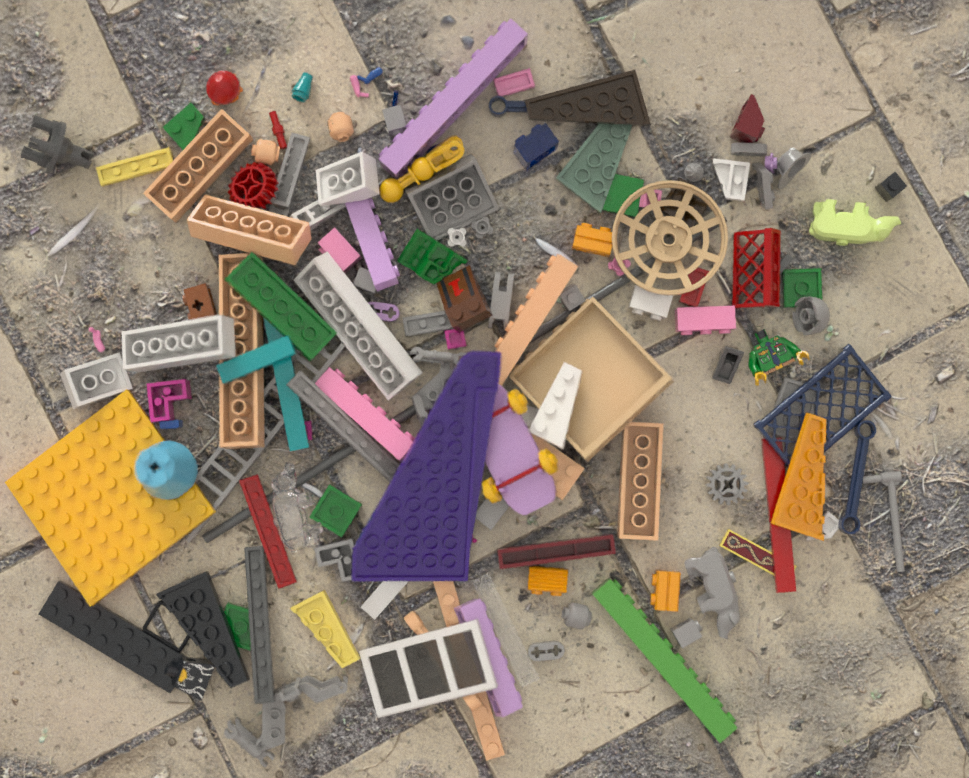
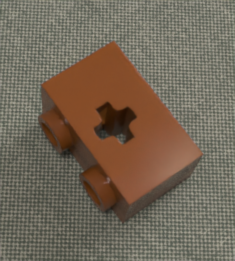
(202, 294)

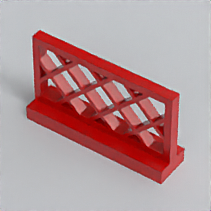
(771, 283)

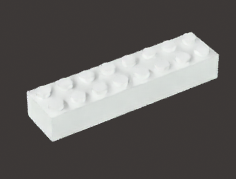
(357, 325)

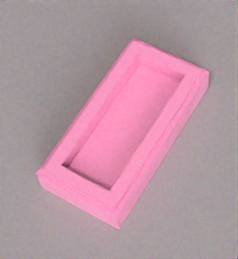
(514, 83)

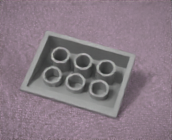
(452, 197)

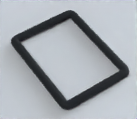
(158, 637)

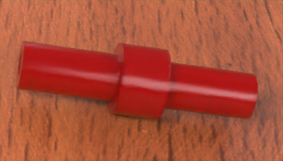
(278, 130)

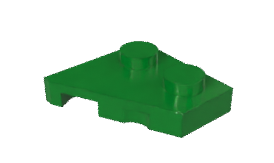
(185, 125)

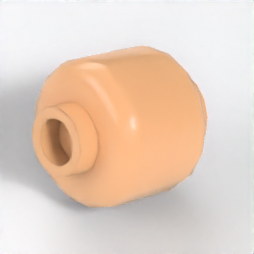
(340, 126)
(265, 152)

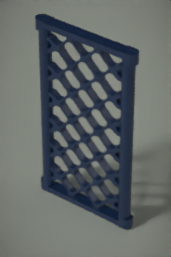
(814, 380)

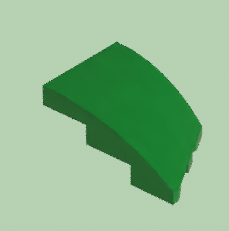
(429, 257)

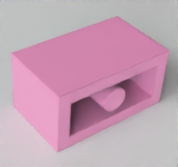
(339, 250)

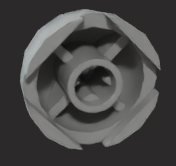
(811, 315)

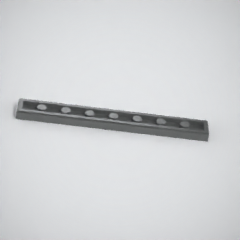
(259, 625)

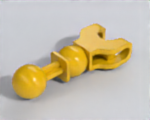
(423, 168)

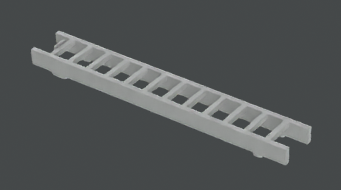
(271, 435)

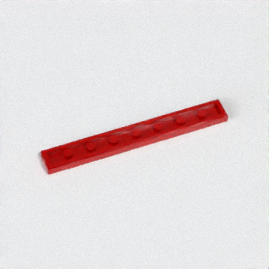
(780, 537)

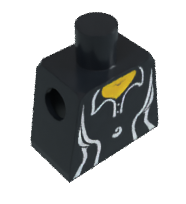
(191, 675)

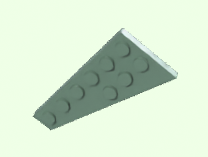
(595, 164)

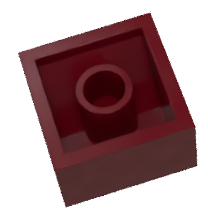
(749, 122)

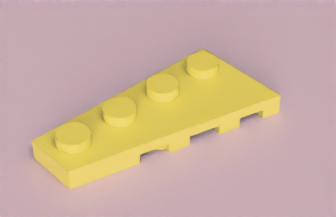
(324, 622)

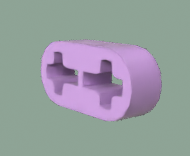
(385, 307)

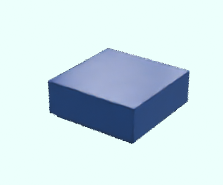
(173, 424)

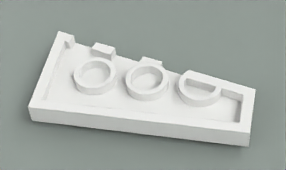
(556, 410)

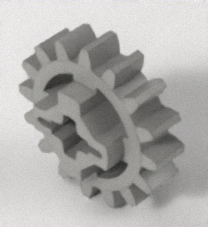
(733, 477)

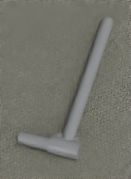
(891, 479)

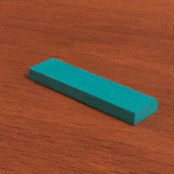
(256, 359)

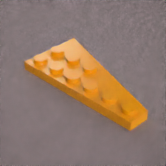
(804, 485)

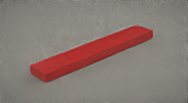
(267, 531)

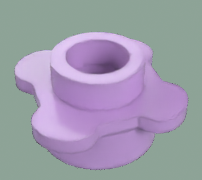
(771, 163)

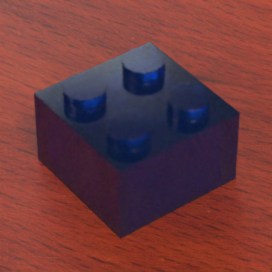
(535, 146)

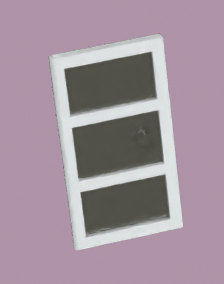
(428, 668)

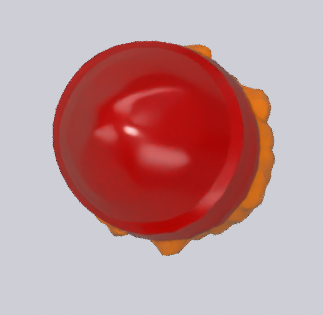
(223, 88)

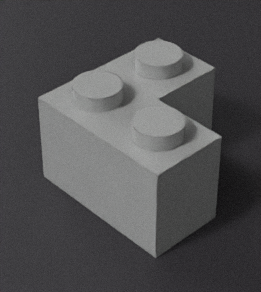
(339, 553)

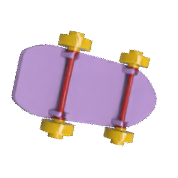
(514, 460)

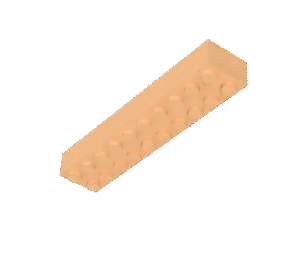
(242, 399)

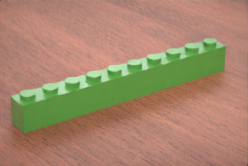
(664, 660)

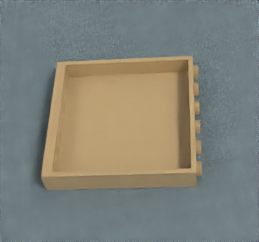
(615, 379)

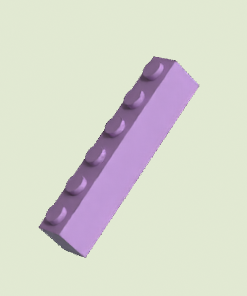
(372, 243)
(505, 697)

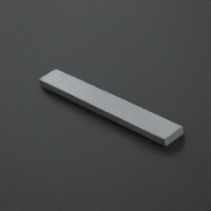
(343, 425)

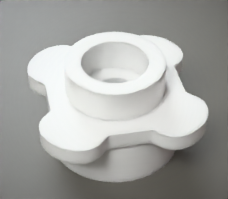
(453, 241)

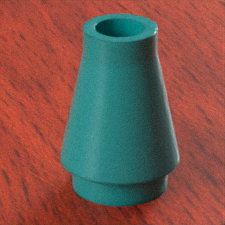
(302, 88)

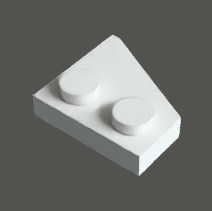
(732, 178)

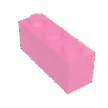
(705, 319)

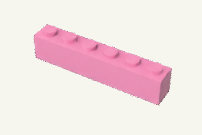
(364, 413)

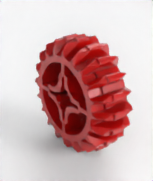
(249, 181)

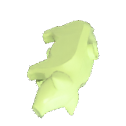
(849, 227)

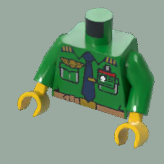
(772, 355)

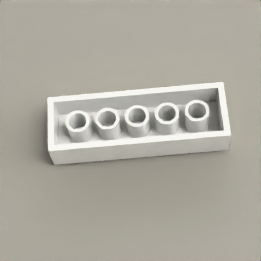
(178, 344)

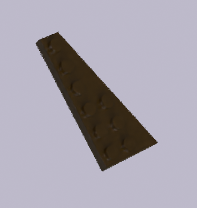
(602, 101)

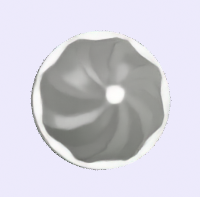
(693, 172)

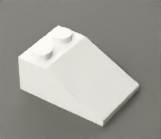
(348, 180)
(95, 380)

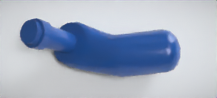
(373, 74)

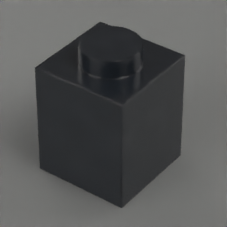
(890, 186)

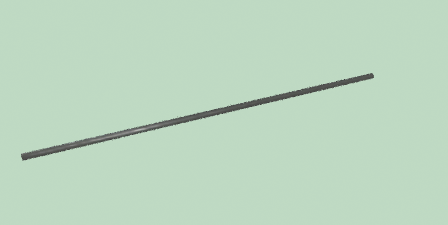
(409, 412)

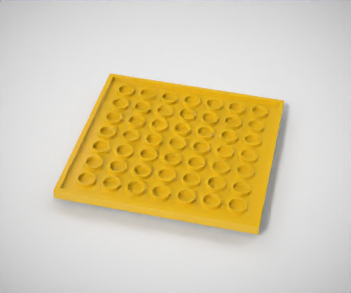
(93, 505)

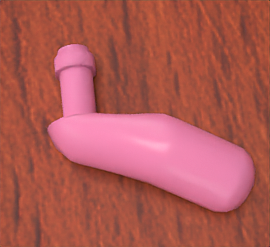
(356, 86)
(97, 339)

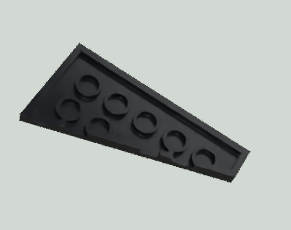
(204, 620)

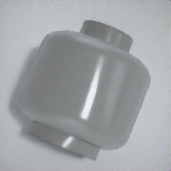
(576, 615)

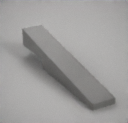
(289, 174)

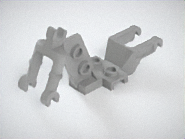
(428, 395)
(274, 715)

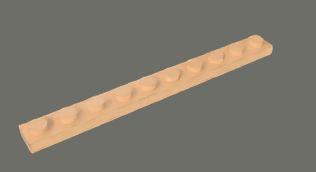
(483, 715)

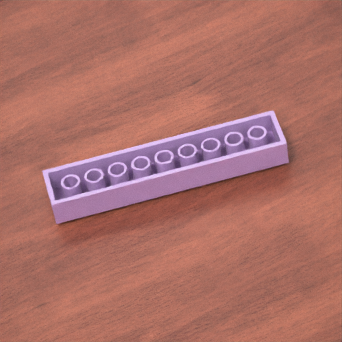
(454, 99)

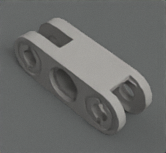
(501, 300)

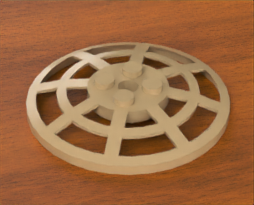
(670, 226)

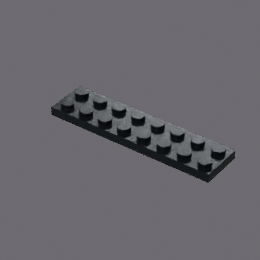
(111, 635)

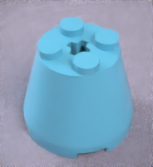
(176, 471)

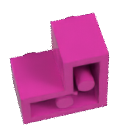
(162, 396)

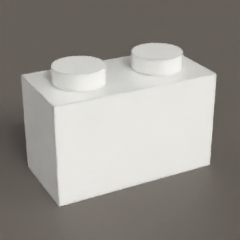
(650, 303)

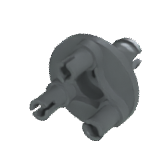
(56, 149)

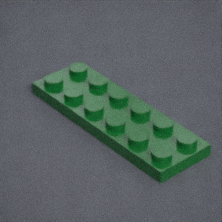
(280, 306)

